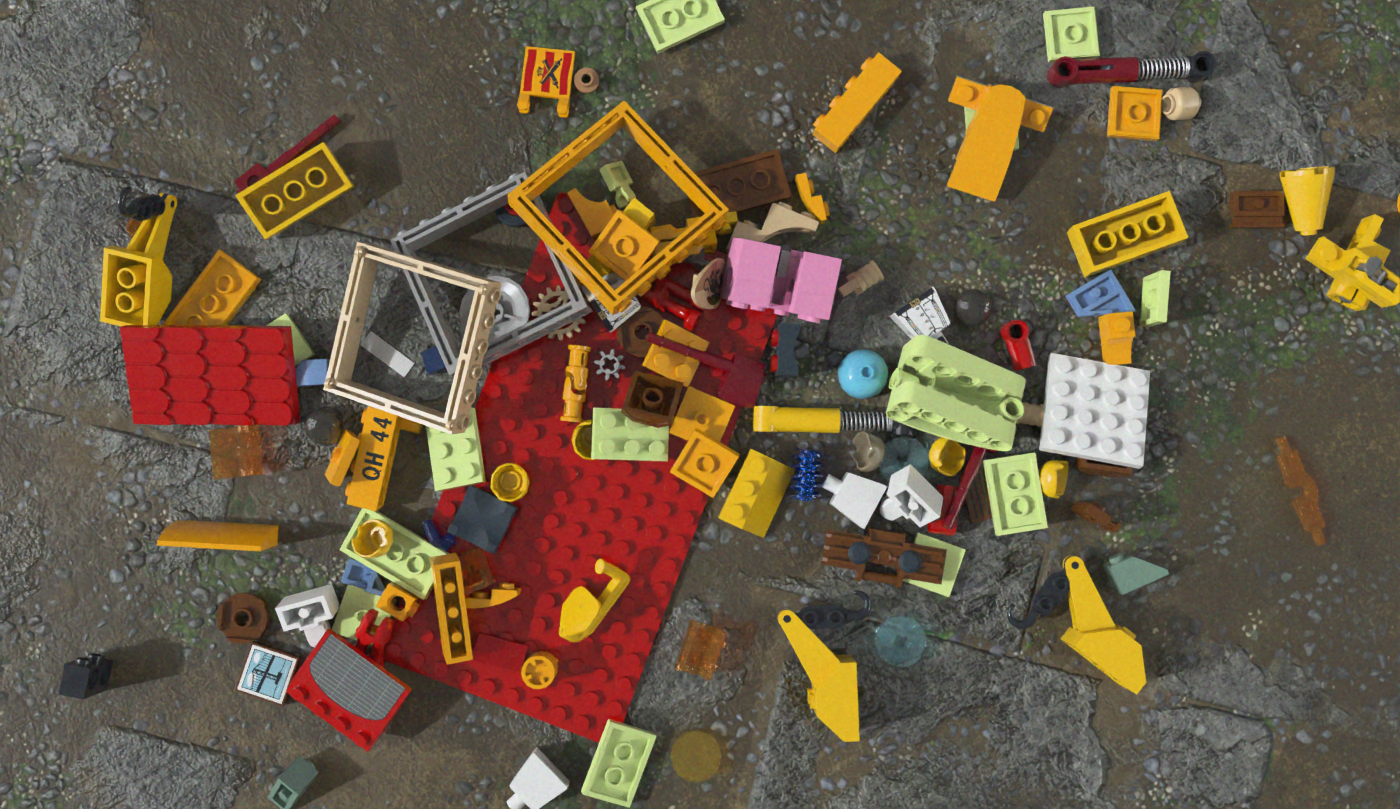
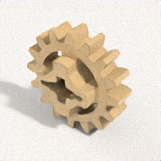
(545, 307)

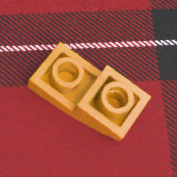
(813, 204)
(499, 595)

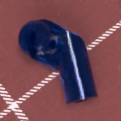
(436, 538)

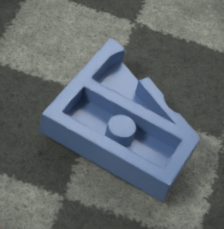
(1100, 297)

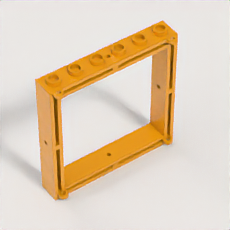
(659, 266)

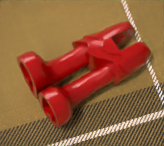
(661, 299)
(370, 633)

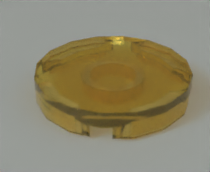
(696, 755)

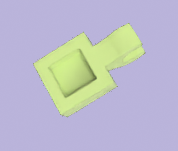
(618, 180)

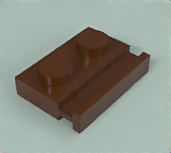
(1257, 209)
(1096, 514)

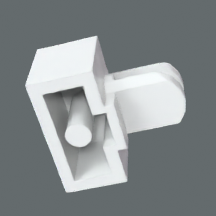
(911, 497)
(309, 612)

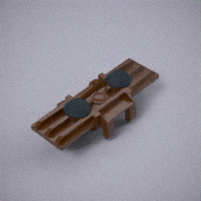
(884, 548)

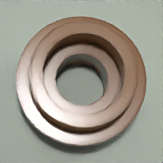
(586, 87)

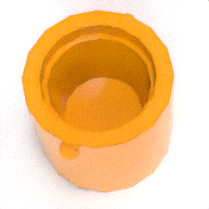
(539, 670)

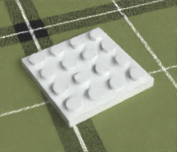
(1095, 411)

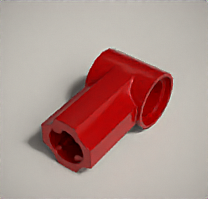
(1019, 348)
(948, 494)

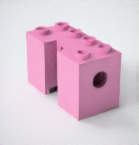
(804, 291)

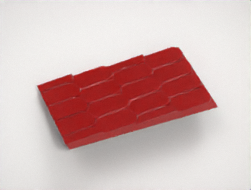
(211, 374)

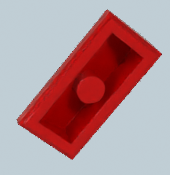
(499, 653)

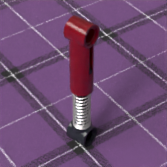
(1129, 69)

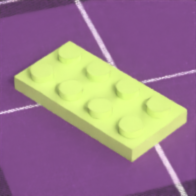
(405, 562)

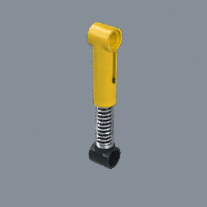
(823, 421)

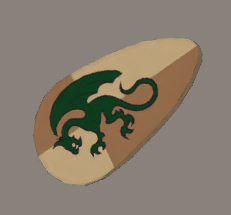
(708, 285)

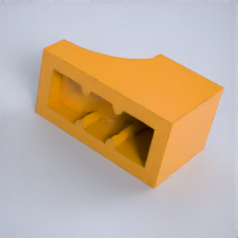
(593, 214)
(1116, 337)

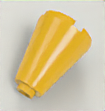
(1308, 196)

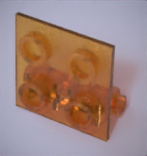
(236, 452)

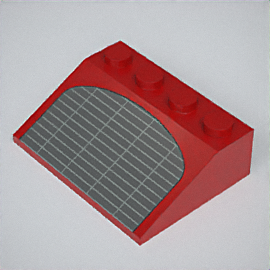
(348, 690)

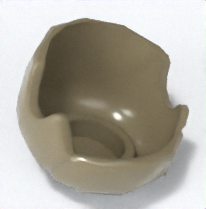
(869, 451)

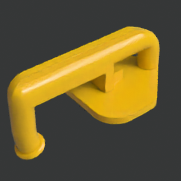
(584, 612)

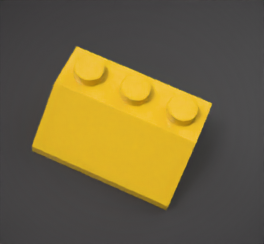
(756, 493)

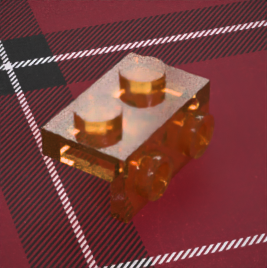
(701, 649)

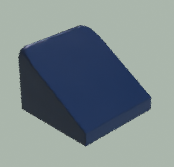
(433, 361)

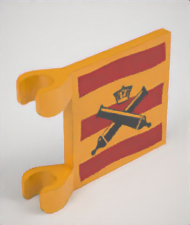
(547, 75)

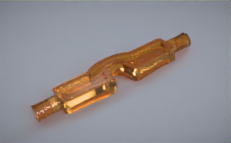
(1305, 504)

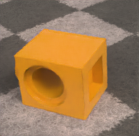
(387, 602)

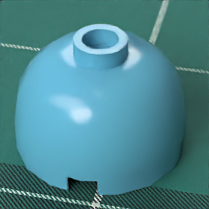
(862, 374)

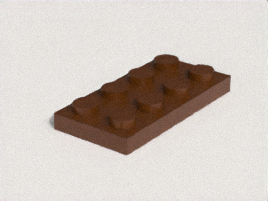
(746, 182)

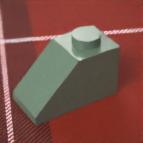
(1130, 573)
(293, 783)

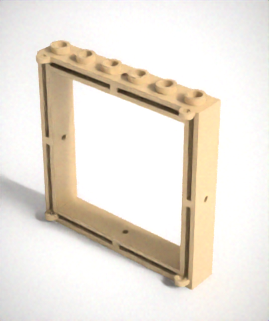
(471, 355)

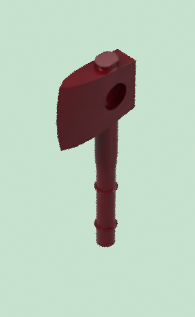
(258, 172)
(741, 375)
(970, 473)

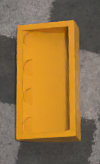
(219, 535)

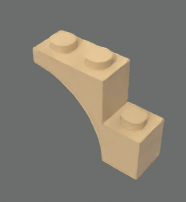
(778, 221)

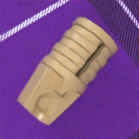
(862, 279)
(1032, 414)

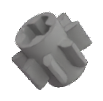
(617, 366)

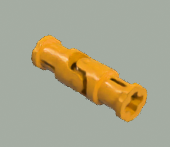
(575, 379)

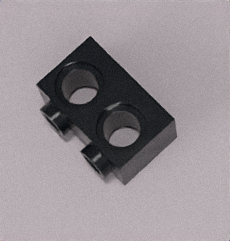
(86, 676)

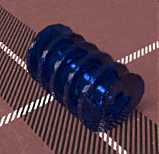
(807, 475)

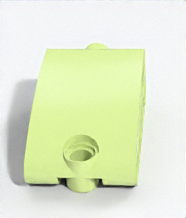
(955, 395)

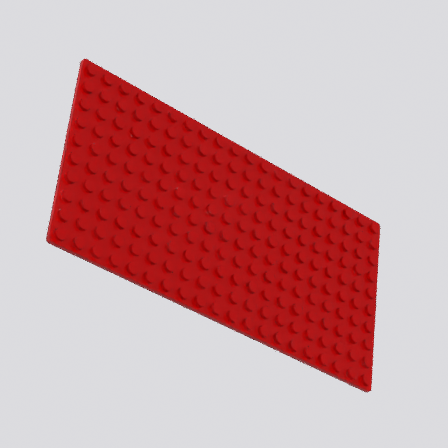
(576, 511)

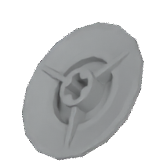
(512, 305)

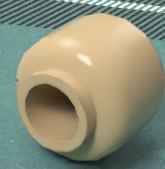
(1181, 103)

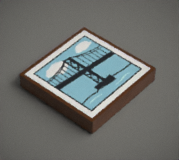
(268, 673)

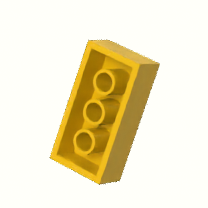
(295, 191)
(1127, 234)

